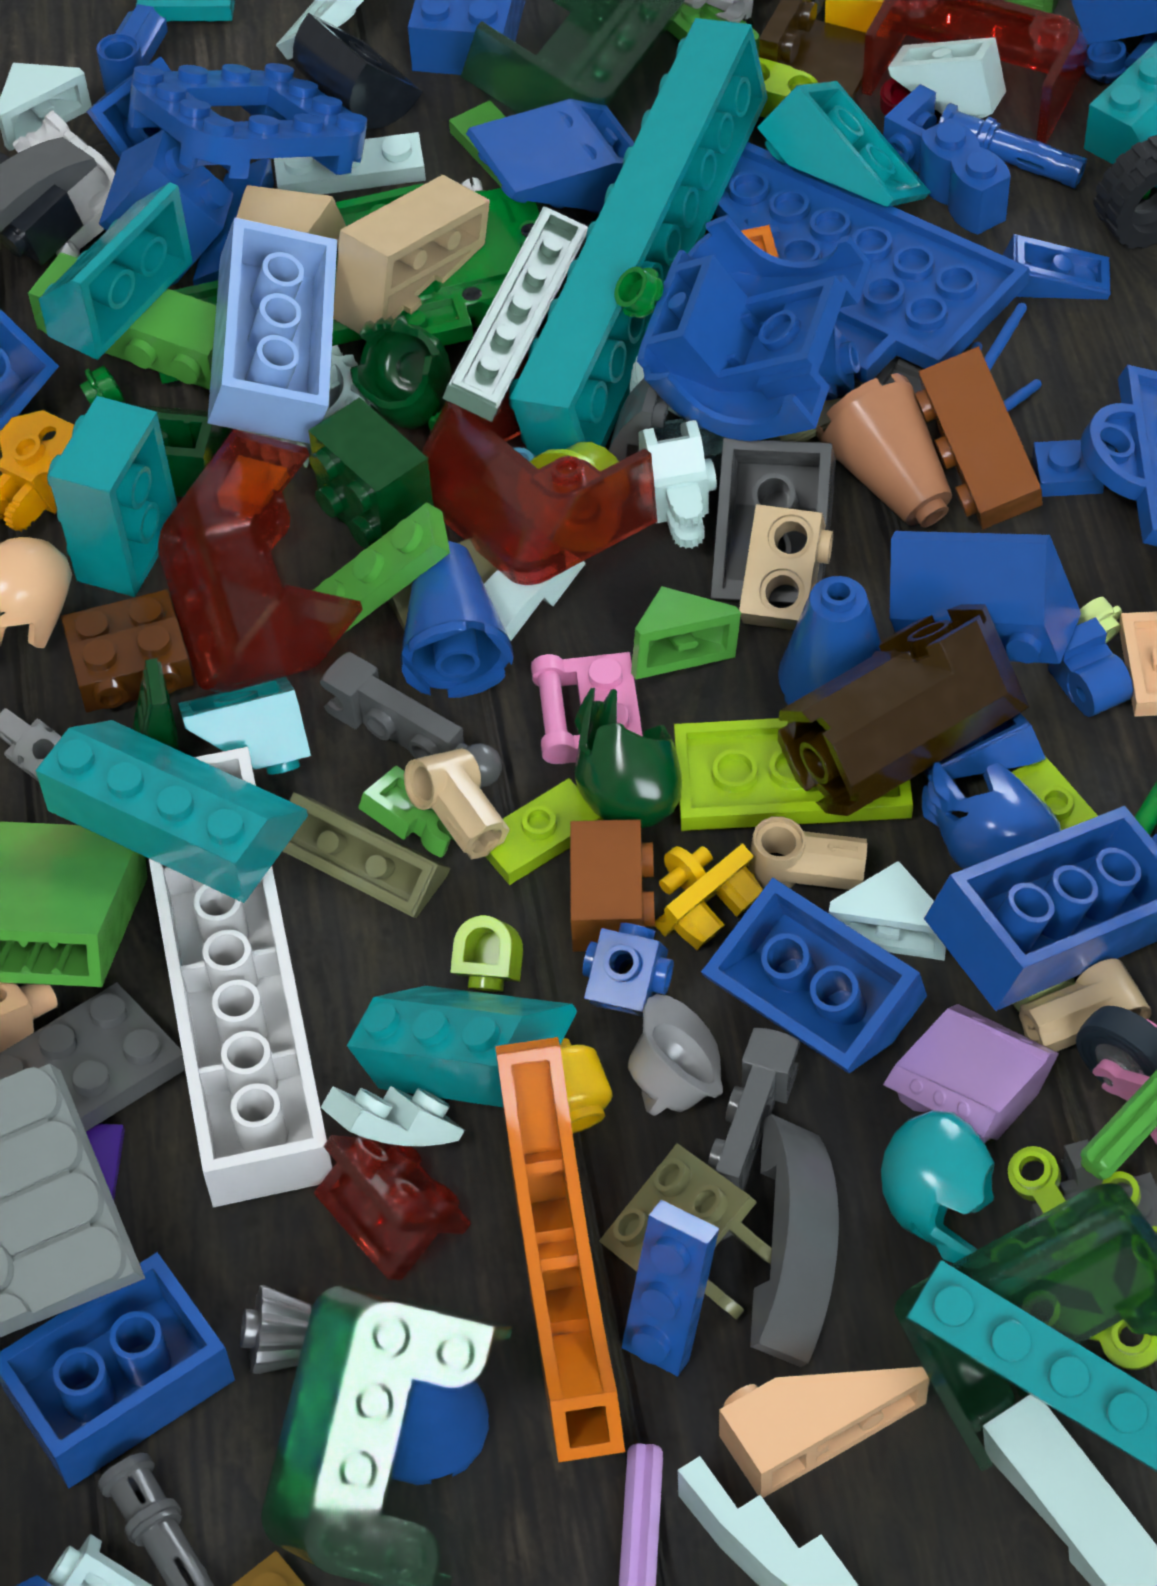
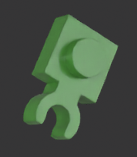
(391, 807)

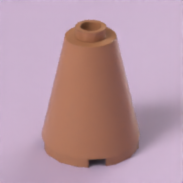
(889, 449)

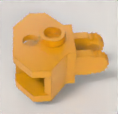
(26, 466)

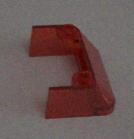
(1022, 37)
(529, 517)
(224, 578)

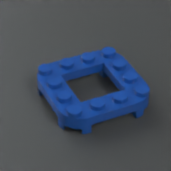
(286, 119)

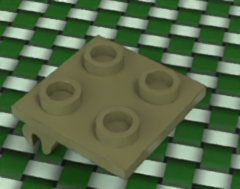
(695, 1189)

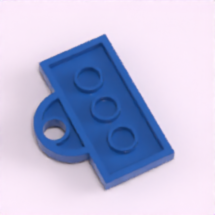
(1133, 432)

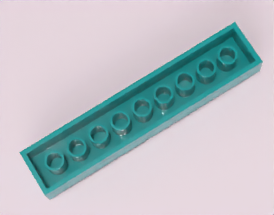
(656, 207)

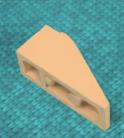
(809, 1419)

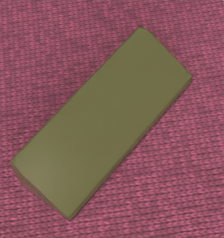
(365, 858)

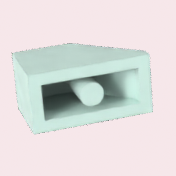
(958, 72)

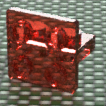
(387, 1201)

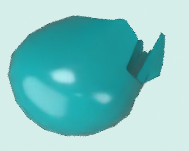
(936, 1166)

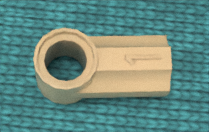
(451, 787)
(807, 857)
(1059, 1015)

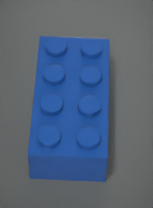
(1051, 907)

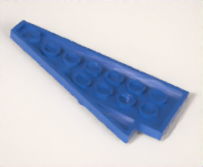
(924, 284)

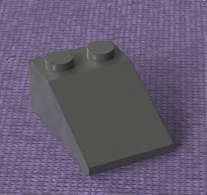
(769, 475)

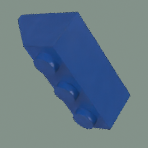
(1009, 573)
(816, 978)

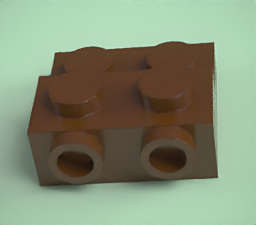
(115, 640)

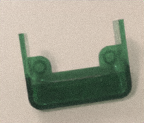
(1068, 1268)

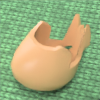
(32, 586)

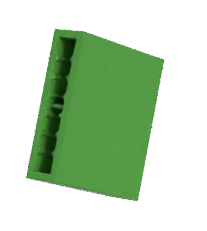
(63, 903)

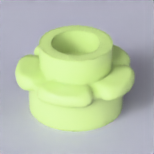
(1105, 615)

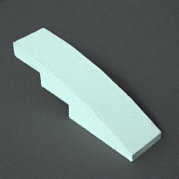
(756, 1537)

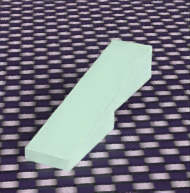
(1070, 1496)

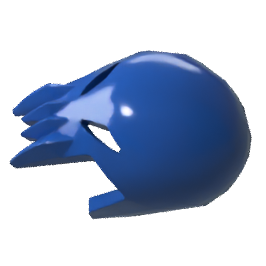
(995, 820)

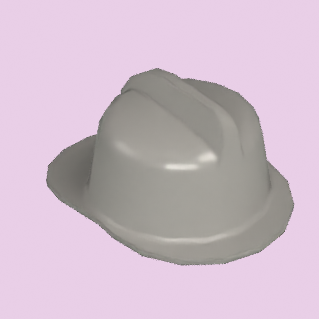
(674, 1057)

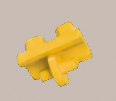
(689, 911)

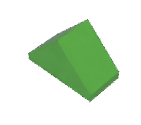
(683, 633)

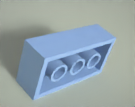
(273, 331)

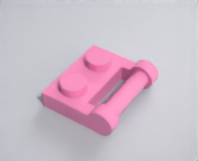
(589, 672)

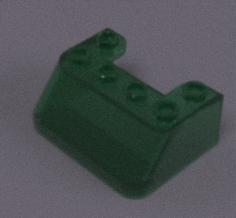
(581, 61)
(347, 1429)

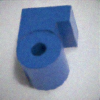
(1091, 672)

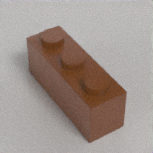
(978, 439)

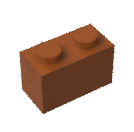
(608, 878)

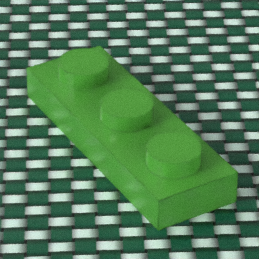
(391, 561)

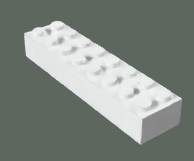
(241, 1031)

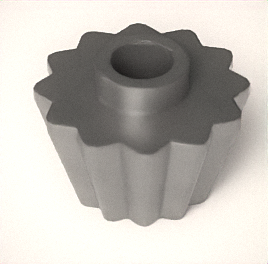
(274, 1330)

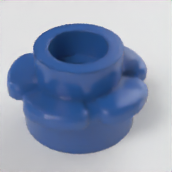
(1106, 60)

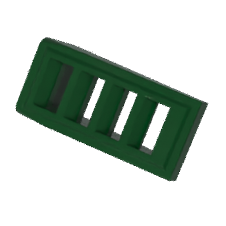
(153, 708)

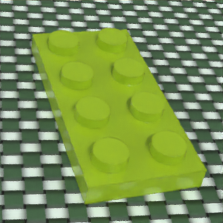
(741, 777)

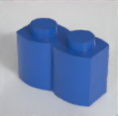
(964, 176)

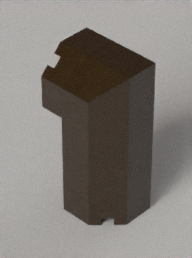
(901, 709)

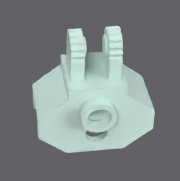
(681, 482)

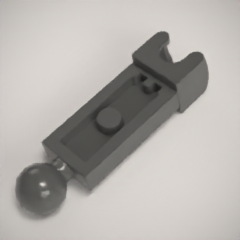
(396, 716)
(766, 1078)

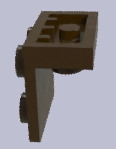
(813, 45)

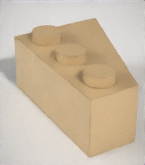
(404, 248)

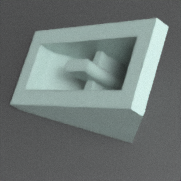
(34, 92)
(891, 913)

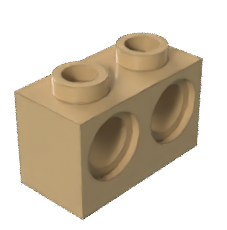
(770, 567)

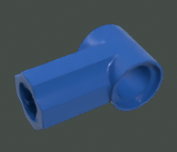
(130, 45)

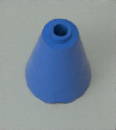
(453, 630)
(829, 638)
(440, 1432)

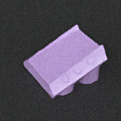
(972, 1070)

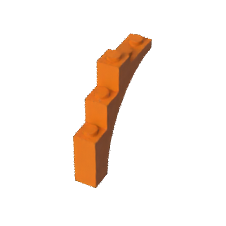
(558, 1252)

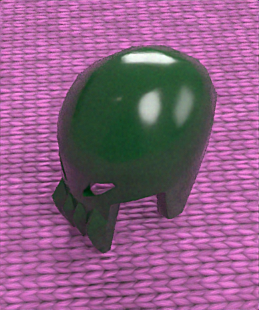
(402, 372)
(621, 771)

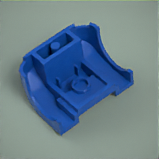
(747, 333)

